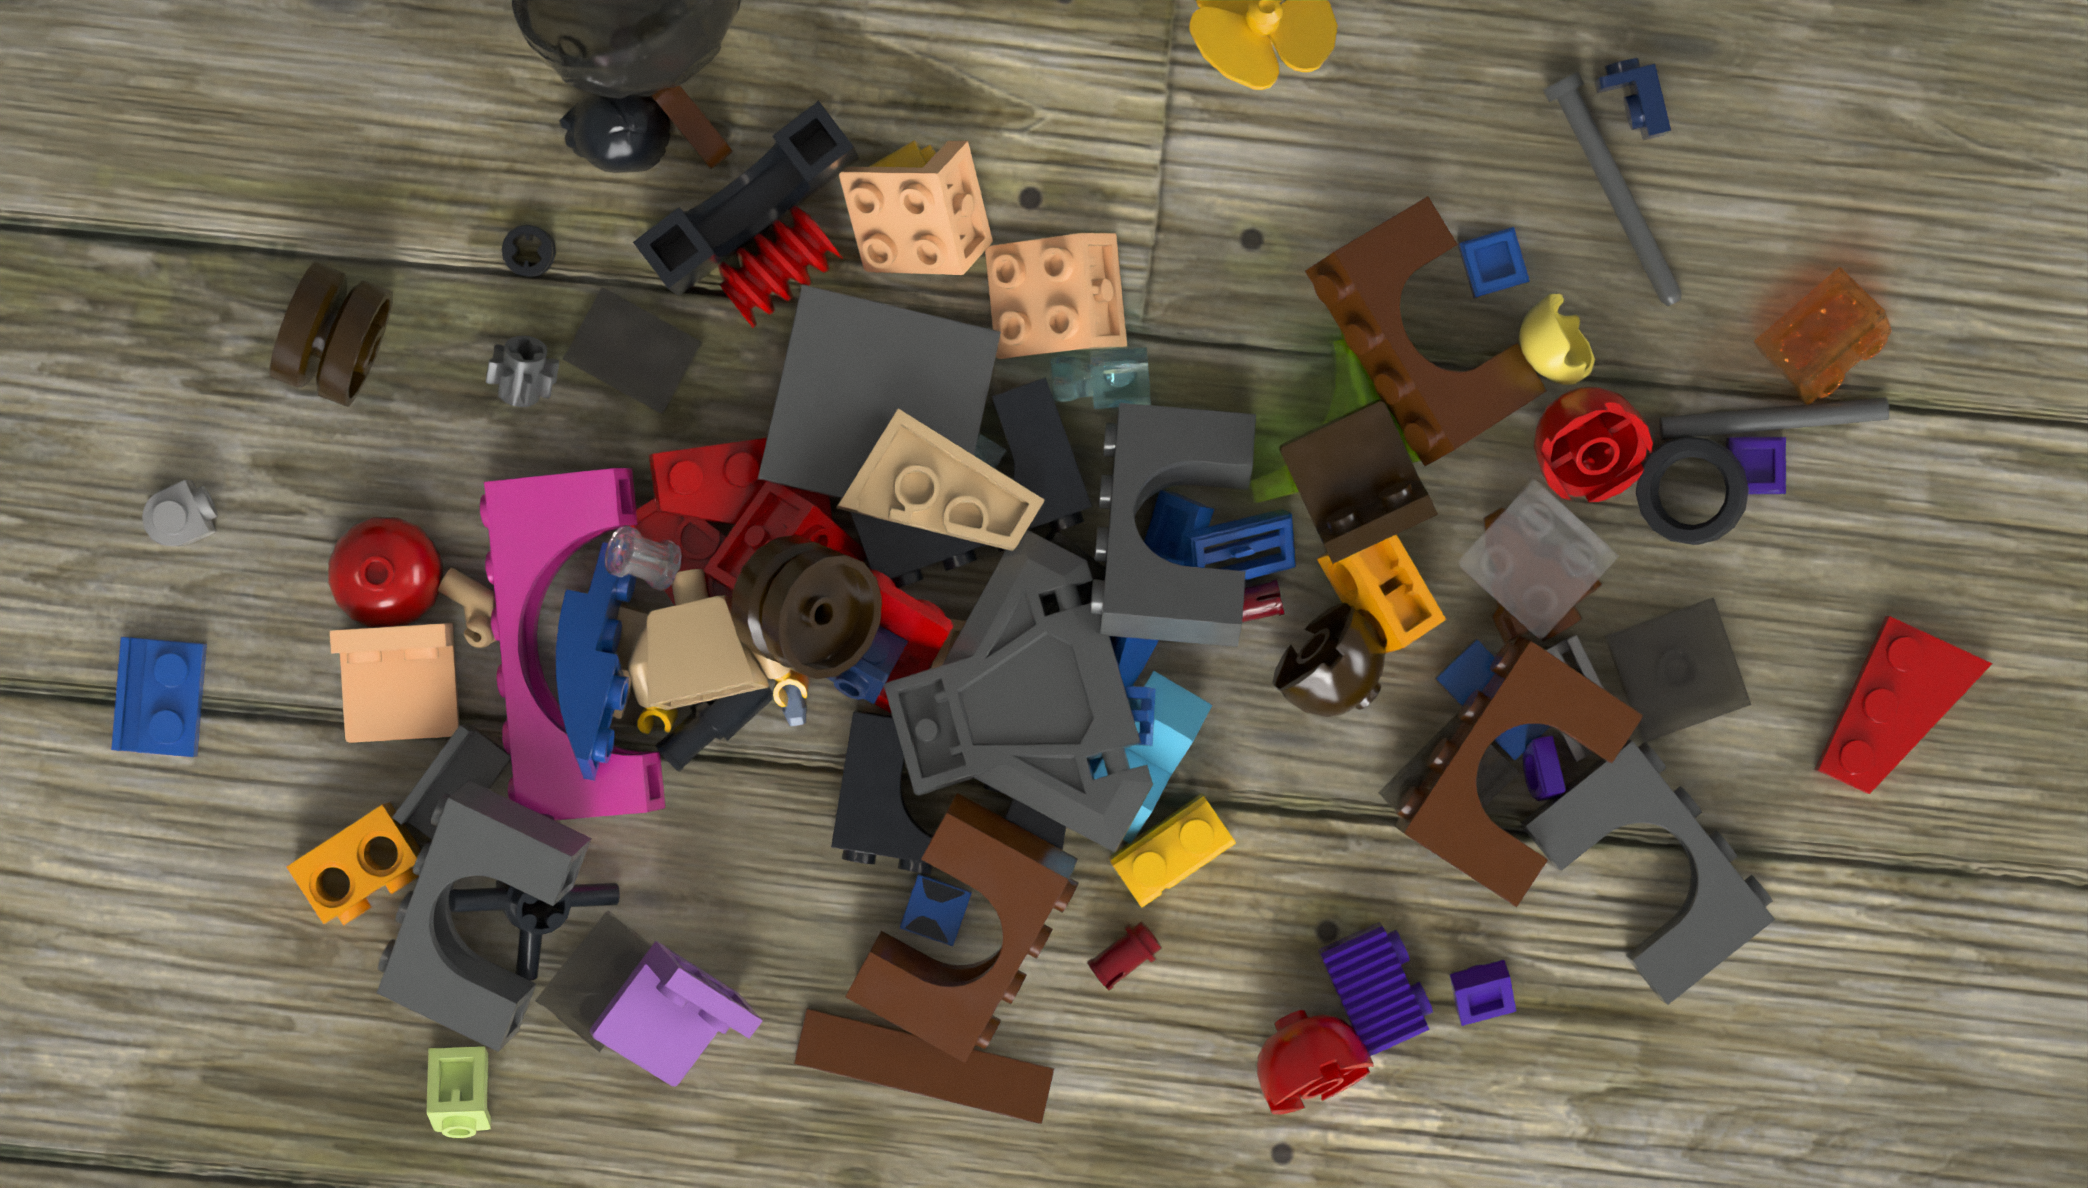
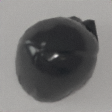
(617, 132)

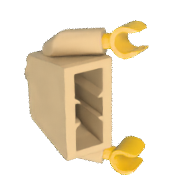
(696, 657)

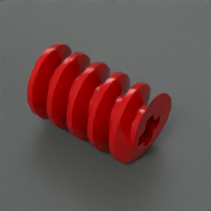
(776, 265)

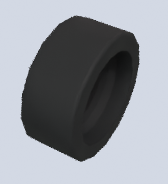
(1735, 497)

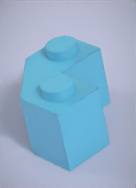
(1176, 725)

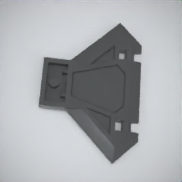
(1028, 701)

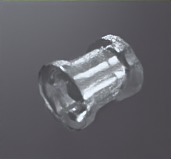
(642, 558)

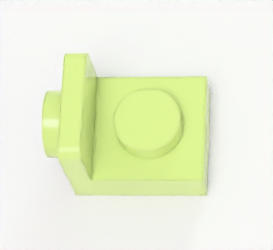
(458, 1090)

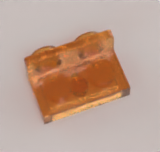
(1825, 336)

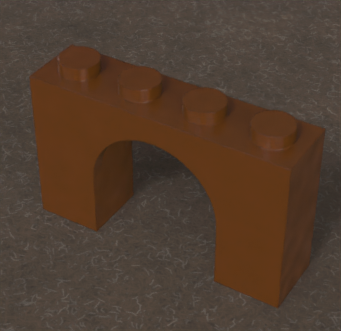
(1363, 294)
(1446, 808)
(957, 1002)

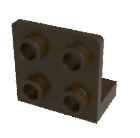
(1357, 480)

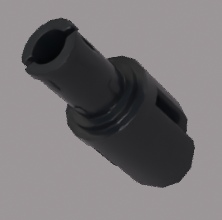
(709, 721)

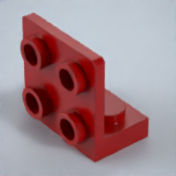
(772, 515)

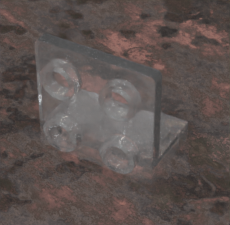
(1537, 558)

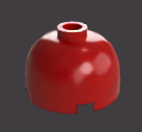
(1591, 444)
(385, 572)
(1309, 1060)

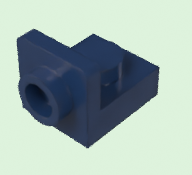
(1646, 105)
(873, 669)

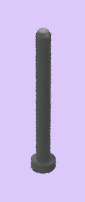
(1614, 186)

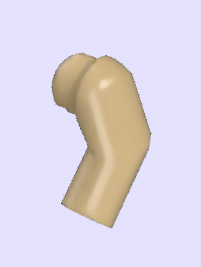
(477, 604)

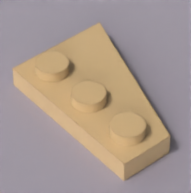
(939, 487)

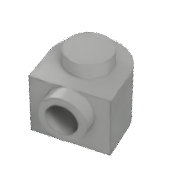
(179, 514)

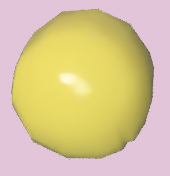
(1555, 343)

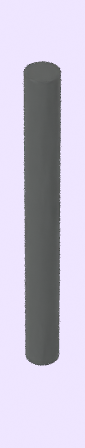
(1774, 418)

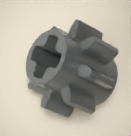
(522, 371)

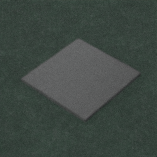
(851, 372)

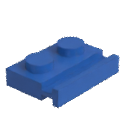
(159, 696)

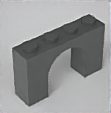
(1140, 590)
(1719, 907)
(428, 961)

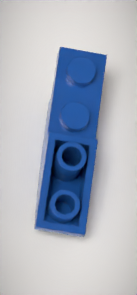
(587, 667)

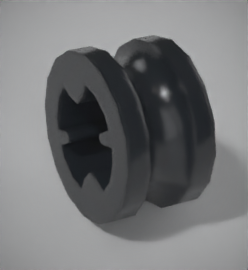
(511, 250)

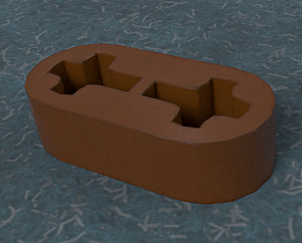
(693, 125)

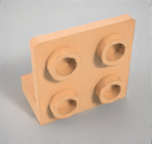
(919, 216)
(1056, 294)
(398, 682)

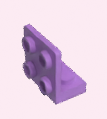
(670, 1015)

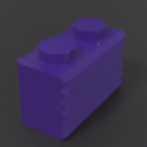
(1375, 988)

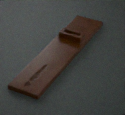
(918, 1067)

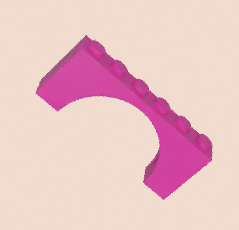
(531, 535)

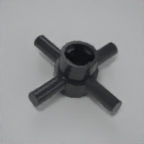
(531, 914)

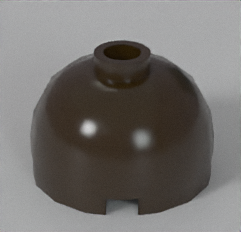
(1335, 666)

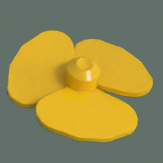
(1241, 33)

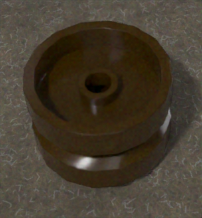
(331, 334)
(806, 606)

